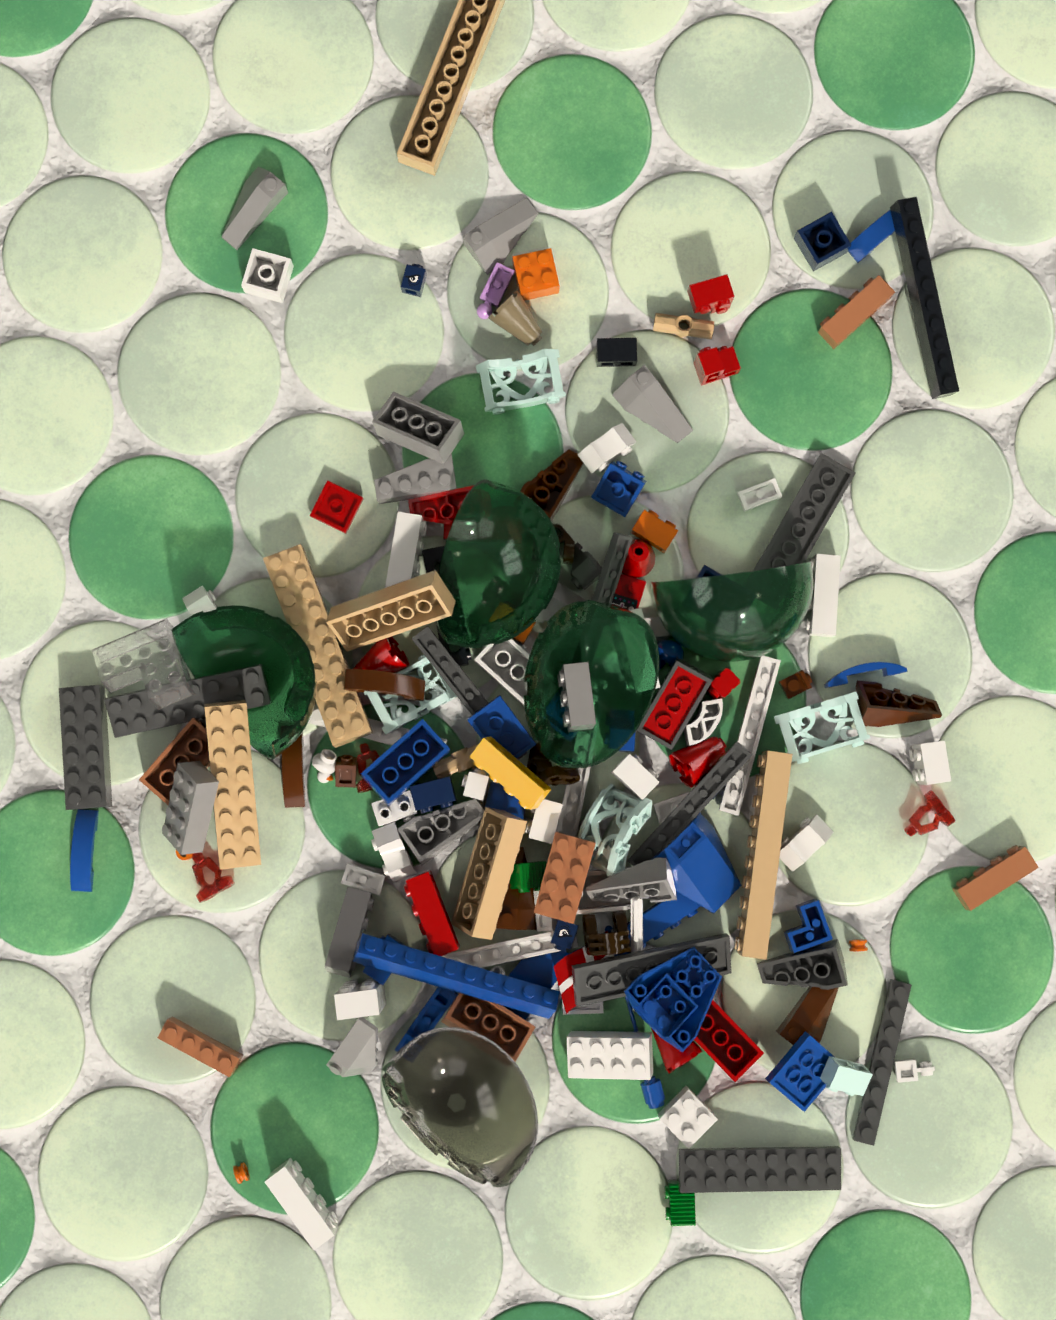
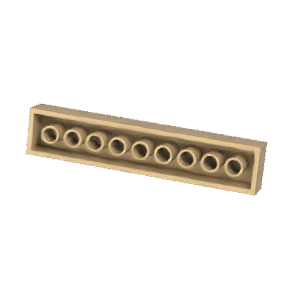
(448, 84)
(308, 615)
(763, 855)

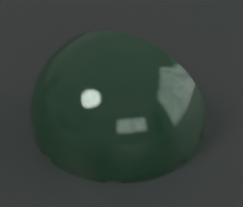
(497, 566)
(735, 613)
(247, 637)
(622, 677)

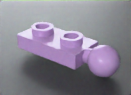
(494, 289)

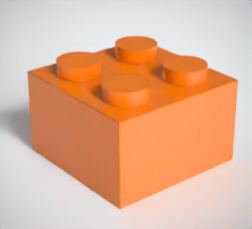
(536, 274)

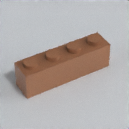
(856, 312)
(995, 877)
(200, 1046)

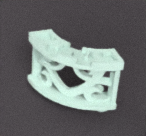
(499, 366)
(838, 704)
(400, 719)
(603, 809)

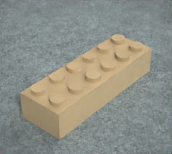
(391, 611)
(488, 873)

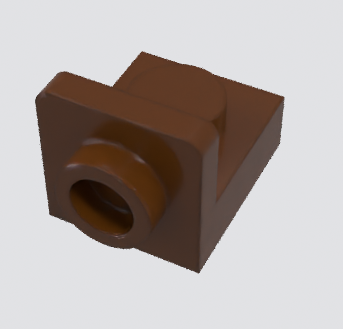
(796, 684)
(346, 771)

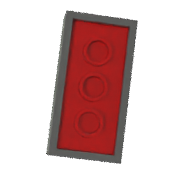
(674, 703)

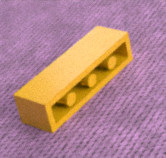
(510, 773)

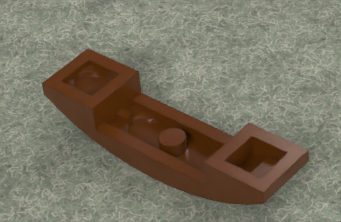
(384, 682)
(293, 774)

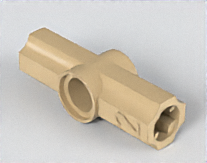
(670, 324)
(457, 762)

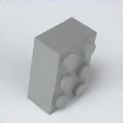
(576, 697)

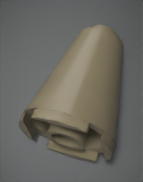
(517, 320)

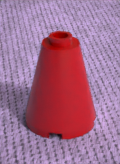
(639, 565)
(384, 657)
(697, 759)
(672, 1056)

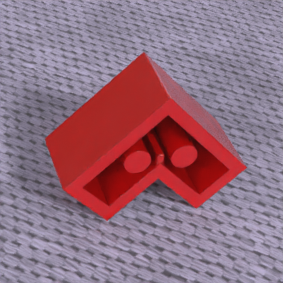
(711, 295)
(716, 364)

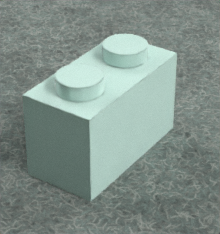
(846, 1076)

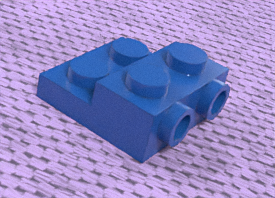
(619, 488)

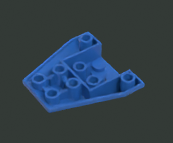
(701, 865)
(675, 996)

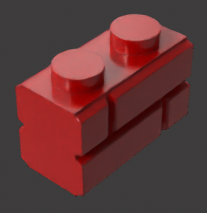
(723, 684)

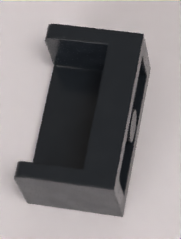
(616, 352)

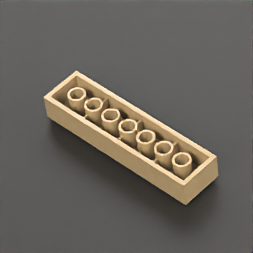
(235, 796)

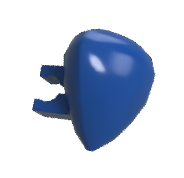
(668, 652)

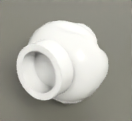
(325, 764)

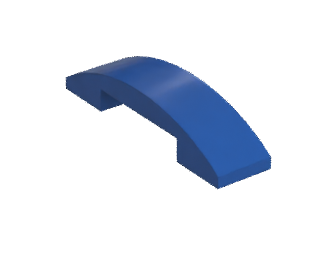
(872, 237)
(887, 669)
(82, 850)
(429, 1015)

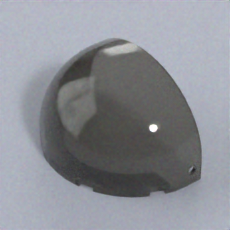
(465, 1102)

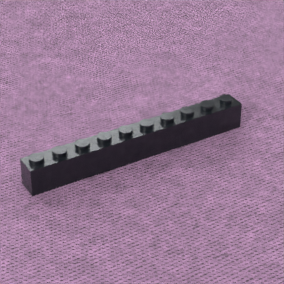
(924, 298)

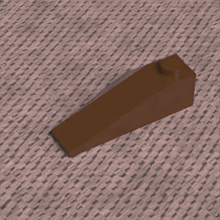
(553, 483)
(888, 707)
(517, 907)
(808, 1015)

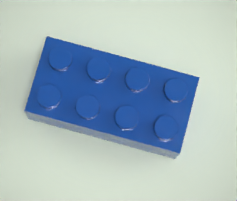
(405, 762)

